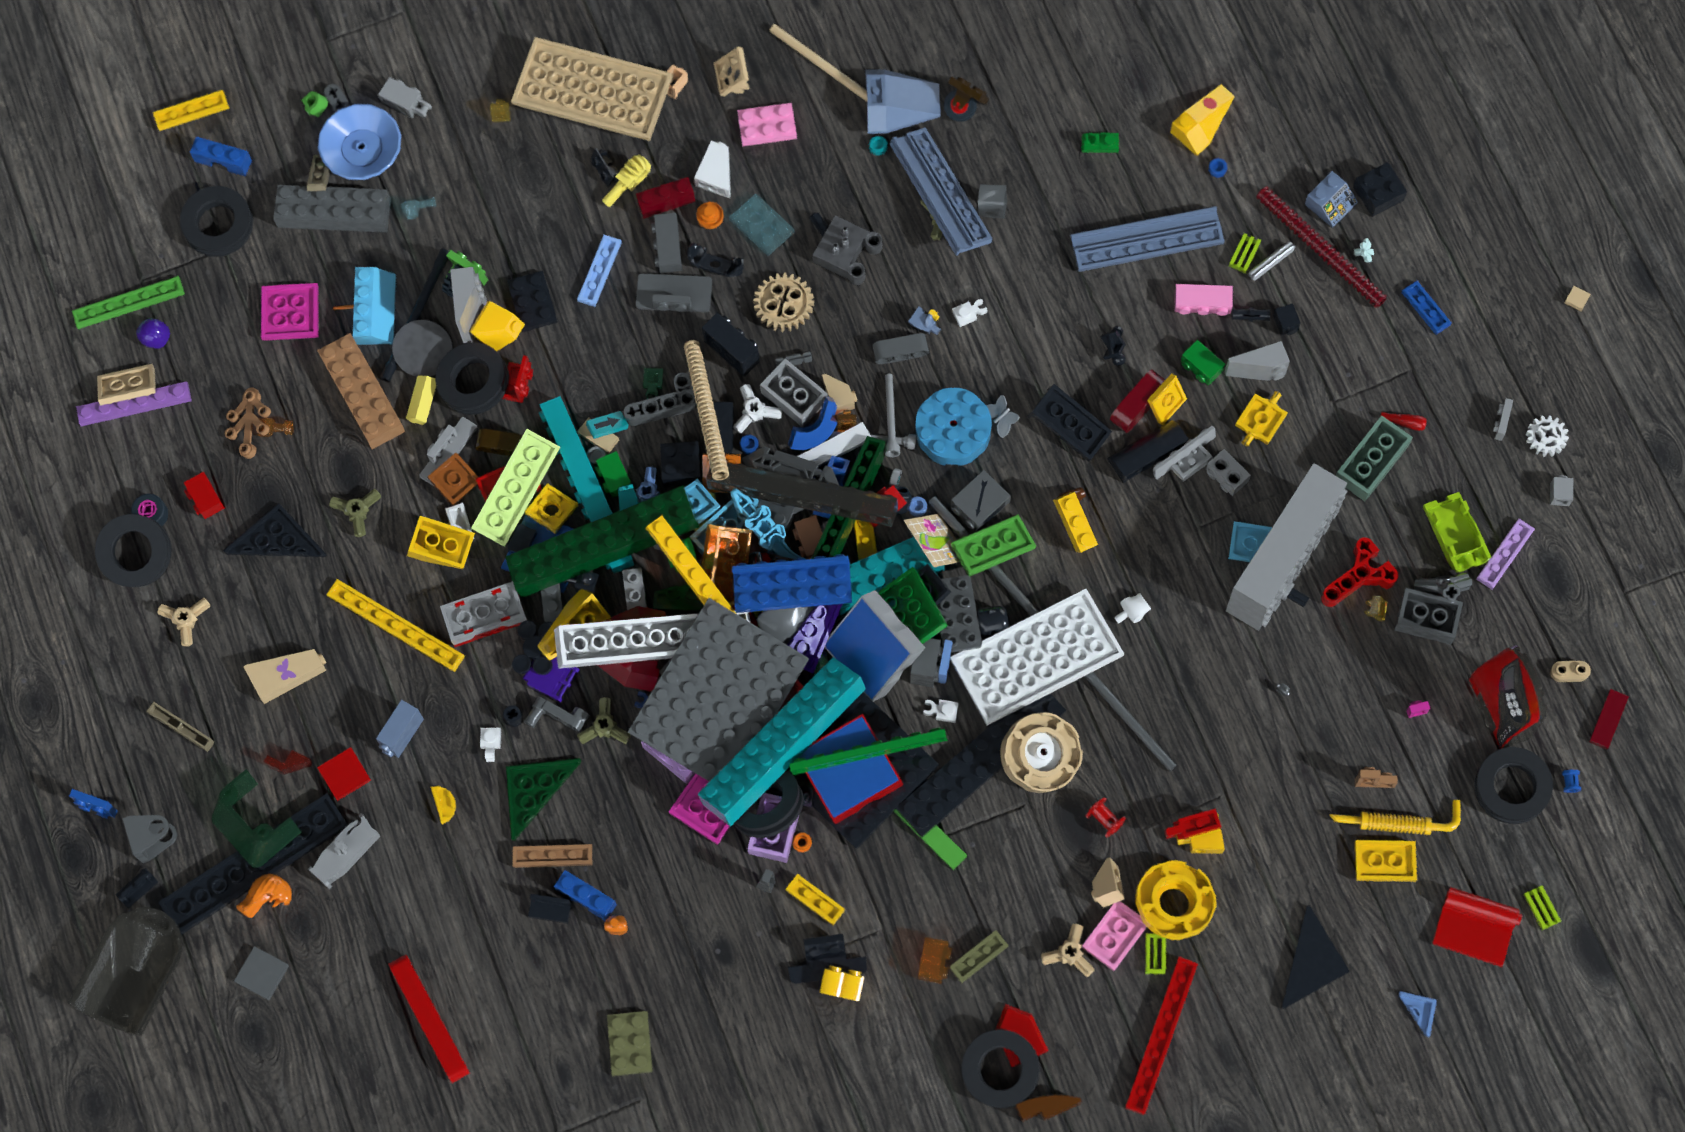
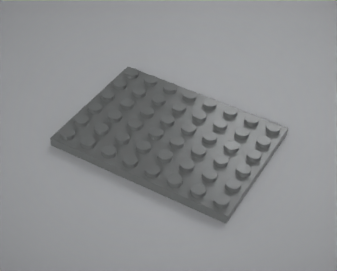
(717, 691)

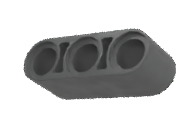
(900, 348)

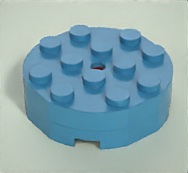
(953, 426)

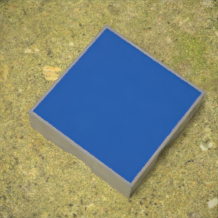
(874, 644)

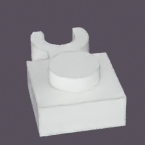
(966, 313)
(945, 711)

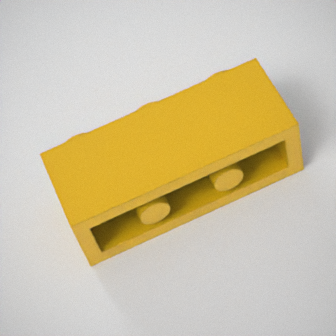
(1075, 522)

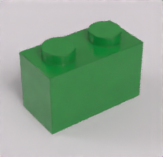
(1202, 363)
(613, 473)

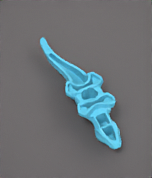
(770, 535)

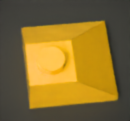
(496, 326)

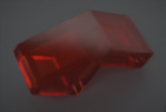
(293, 763)

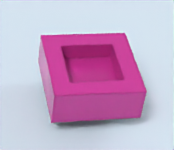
(1418, 708)

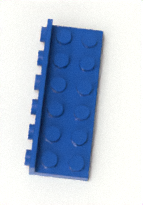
(792, 583)

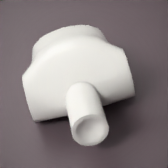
(1134, 608)

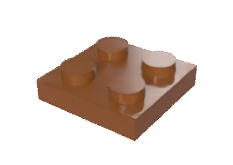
(453, 479)

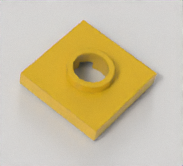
(547, 497)

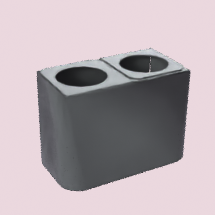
(992, 201)

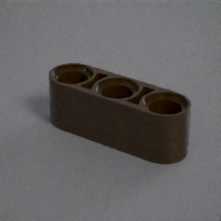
(497, 442)

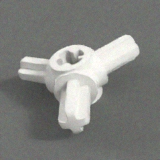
(752, 403)

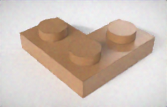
(1373, 778)

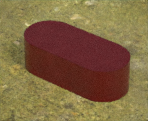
(1135, 404)

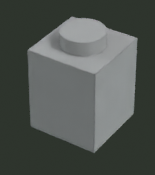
(1561, 491)

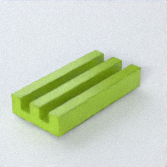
(1251, 240)
(1534, 892)
(1155, 970)

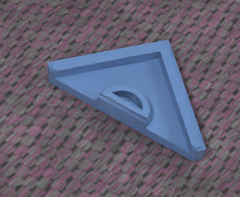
(944, 666)
(1421, 1009)

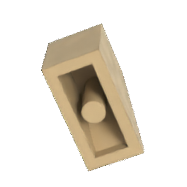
(840, 392)
(1107, 884)

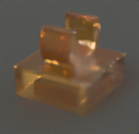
(846, 421)

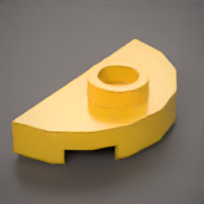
(444, 802)

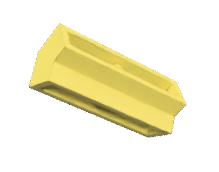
(421, 399)

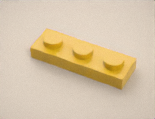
(815, 899)

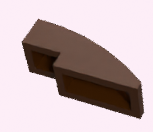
(1046, 1106)

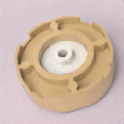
(1059, 756)

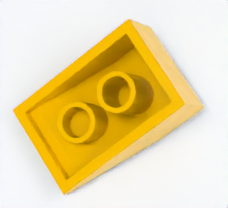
(440, 543)

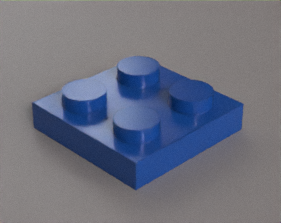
(88, 802)

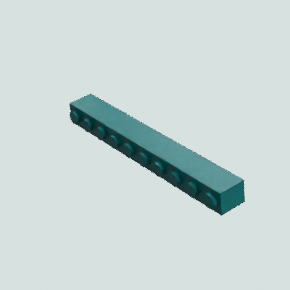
(579, 468)

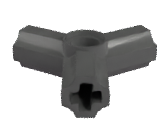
(1444, 586)

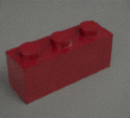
(665, 197)

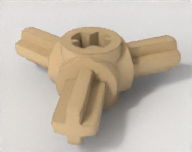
(184, 626)
(1072, 944)

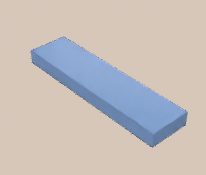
(599, 270)

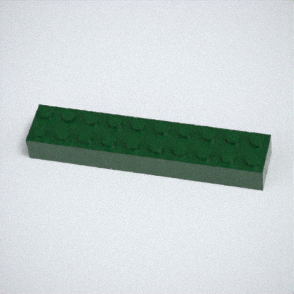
(598, 542)

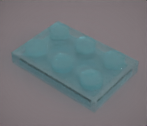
(762, 224)

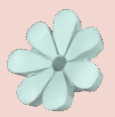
(1365, 250)

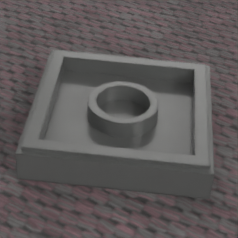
(261, 973)

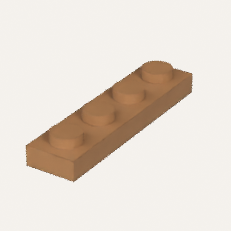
(552, 855)

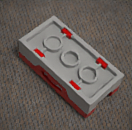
(483, 614)

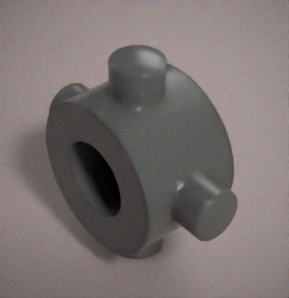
(1282, 689)

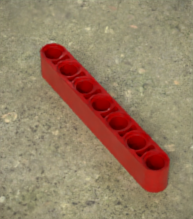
(429, 1018)

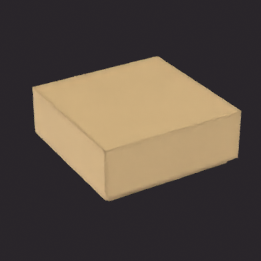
(1577, 298)

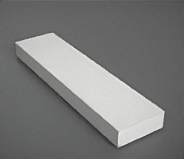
(837, 445)

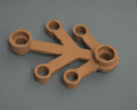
(250, 399)

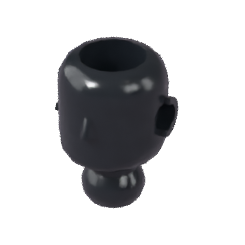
(992, 620)

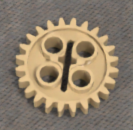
(767, 298)

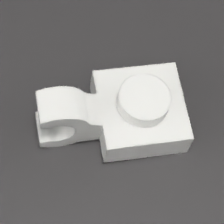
(490, 740)

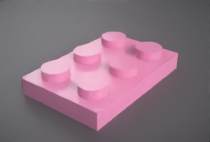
(767, 124)
(1115, 935)

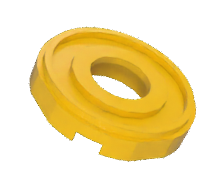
(1185, 879)

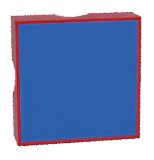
(850, 785)

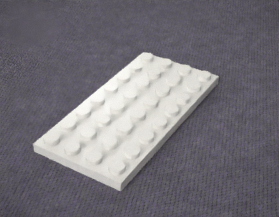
(1037, 656)

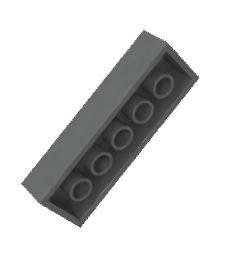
(332, 209)

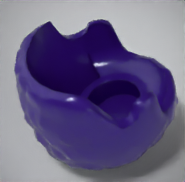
(153, 333)

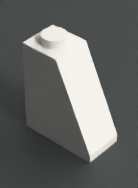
(715, 170)

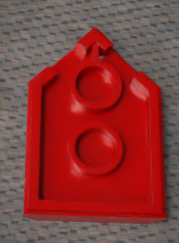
(1024, 1025)

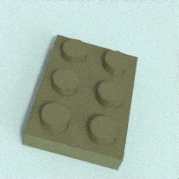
(629, 1043)

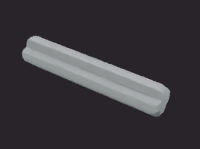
(1271, 261)

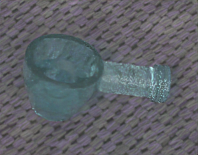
(412, 207)

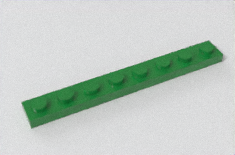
(876, 749)

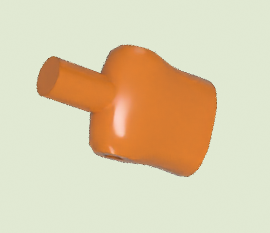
(616, 925)

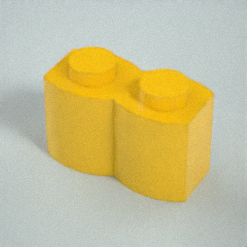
(842, 983)

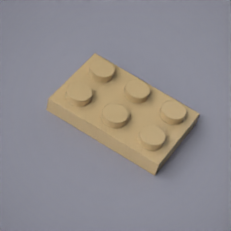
(126, 384)

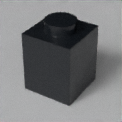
(1286, 319)

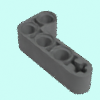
(659, 403)

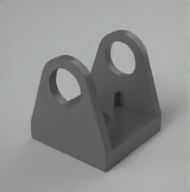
(144, 835)

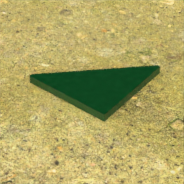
(532, 787)

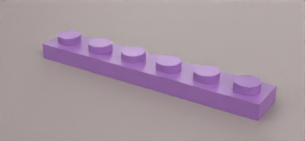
(163, 397)

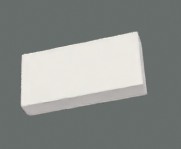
(458, 517)

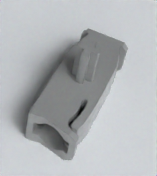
(344, 851)

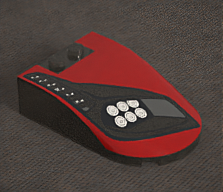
(1509, 696)

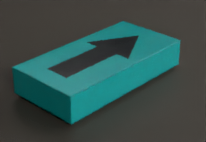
(607, 424)

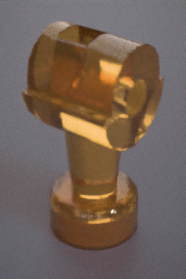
(287, 427)

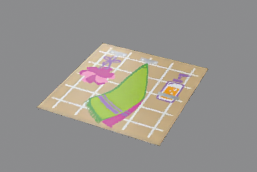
(934, 539)

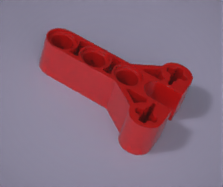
(1373, 576)

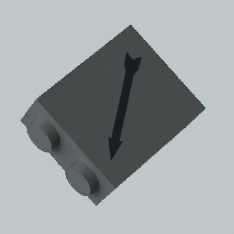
(980, 501)

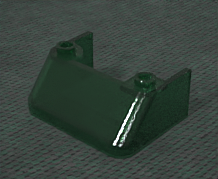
(254, 845)

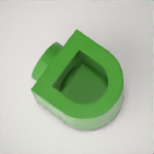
(315, 103)

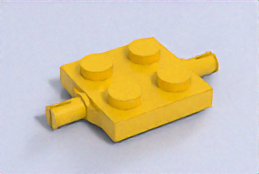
(1261, 419)

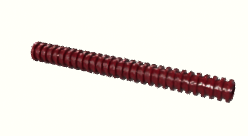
(1320, 246)

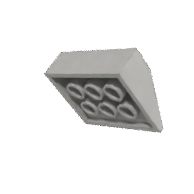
(468, 300)

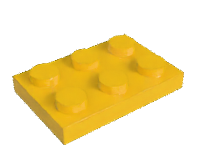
(1385, 860)

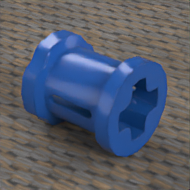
(1571, 781)

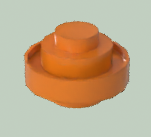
(709, 215)

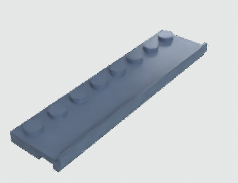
(940, 191)
(1147, 239)

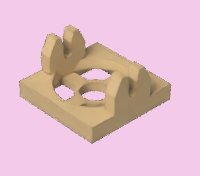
(736, 61)

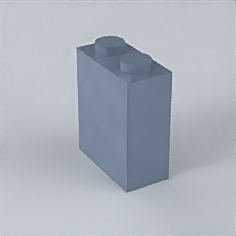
(399, 729)

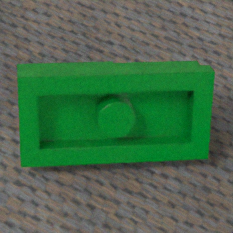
(1100, 143)

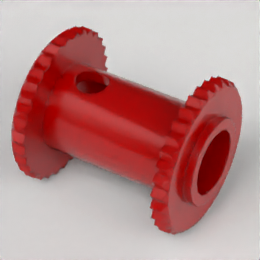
(1104, 815)

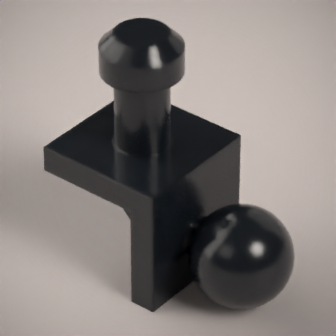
(1115, 346)
(585, 581)

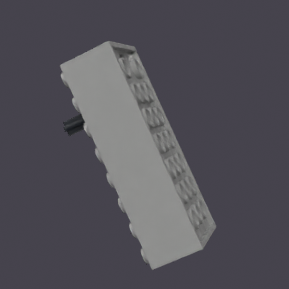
(1287, 549)

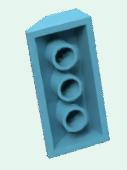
(374, 306)

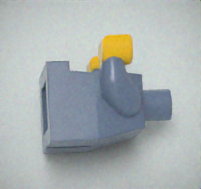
(925, 322)

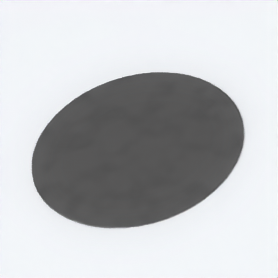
(421, 347)

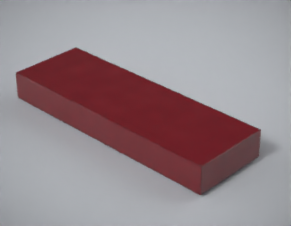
(1608, 719)

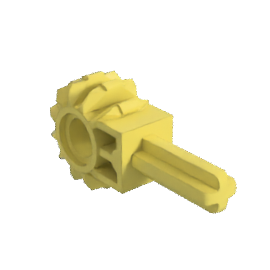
(629, 177)

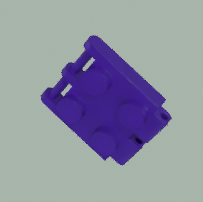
(552, 682)

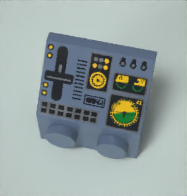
(1331, 199)

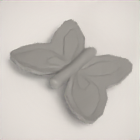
(1003, 416)

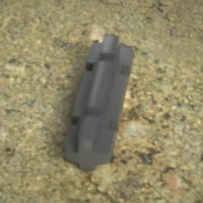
(796, 359)

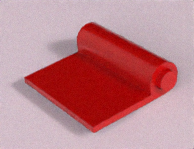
(1476, 926)

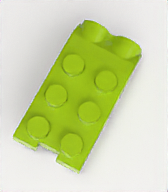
(1457, 533)

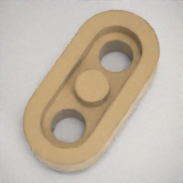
(1571, 671)

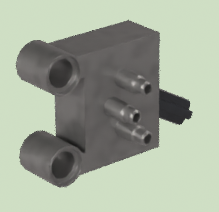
(842, 246)

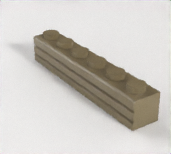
(180, 726)

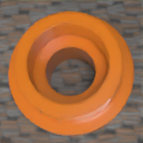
(801, 836)

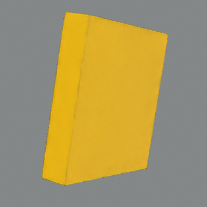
(1167, 399)

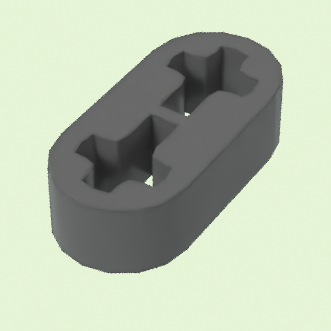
(334, 101)

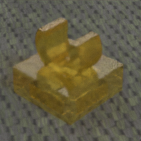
(500, 111)
(1378, 608)

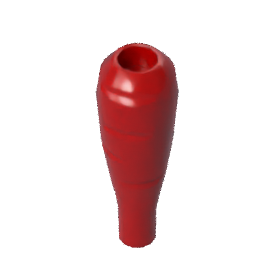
(1407, 420)

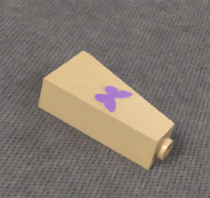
(284, 673)

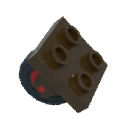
(962, 102)

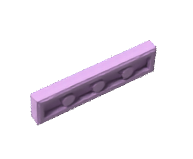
(1505, 554)

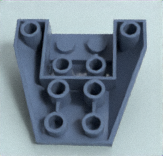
(899, 101)

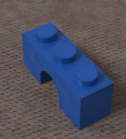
(208, 151)
(585, 894)

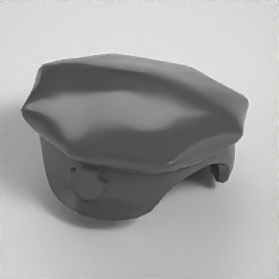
(783, 622)

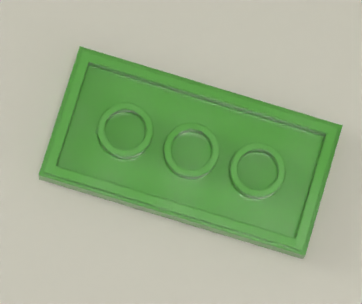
(993, 545)

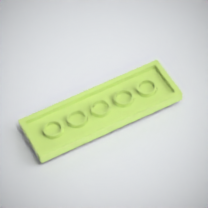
(515, 487)

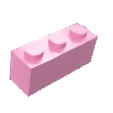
(1203, 299)

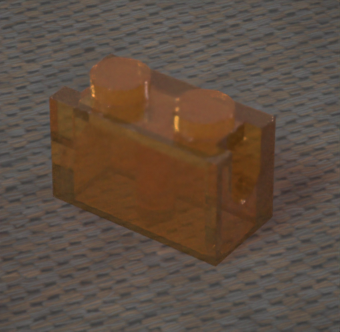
(933, 960)

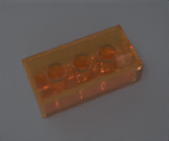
(723, 549)

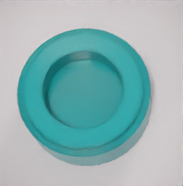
(878, 145)

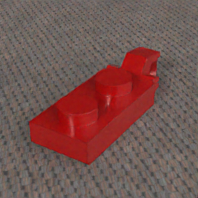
(1194, 825)

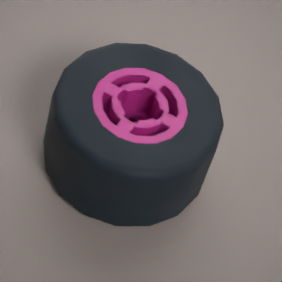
(150, 506)

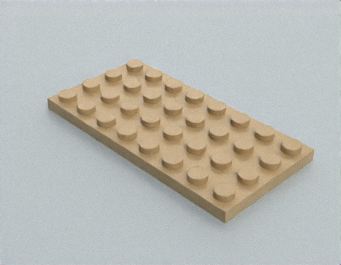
(592, 89)

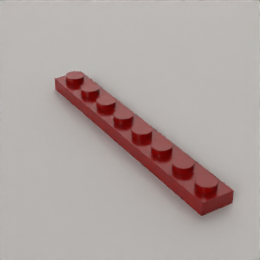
(1161, 1036)

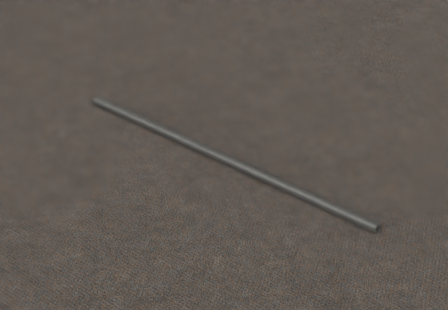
(1091, 677)

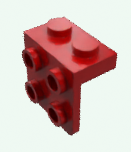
(518, 380)

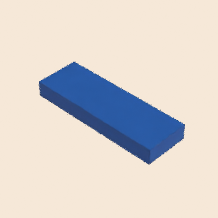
(1426, 307)

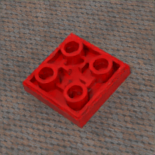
(344, 774)

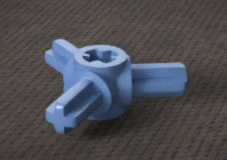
(648, 485)

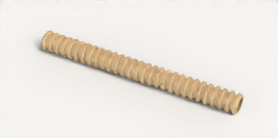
(706, 411)

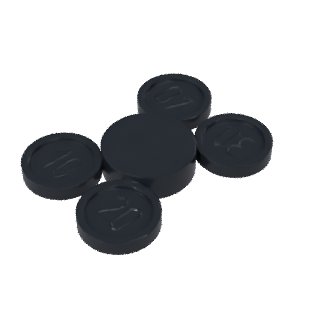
(522, 663)

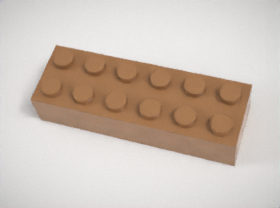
(361, 391)

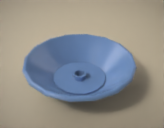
(358, 127)

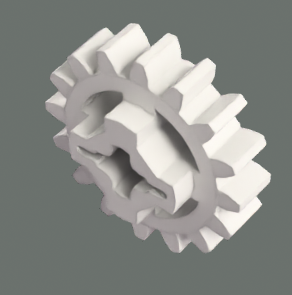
(1540, 429)

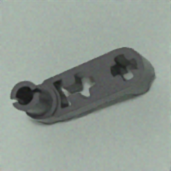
(541, 706)

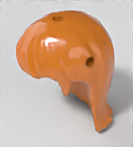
(265, 888)

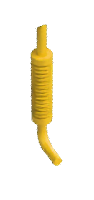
(1406, 824)

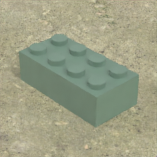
(1374, 458)

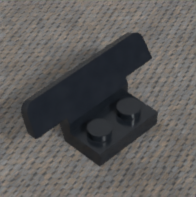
(822, 953)

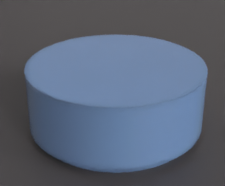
(918, 506)

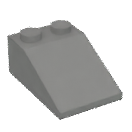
(1260, 364)

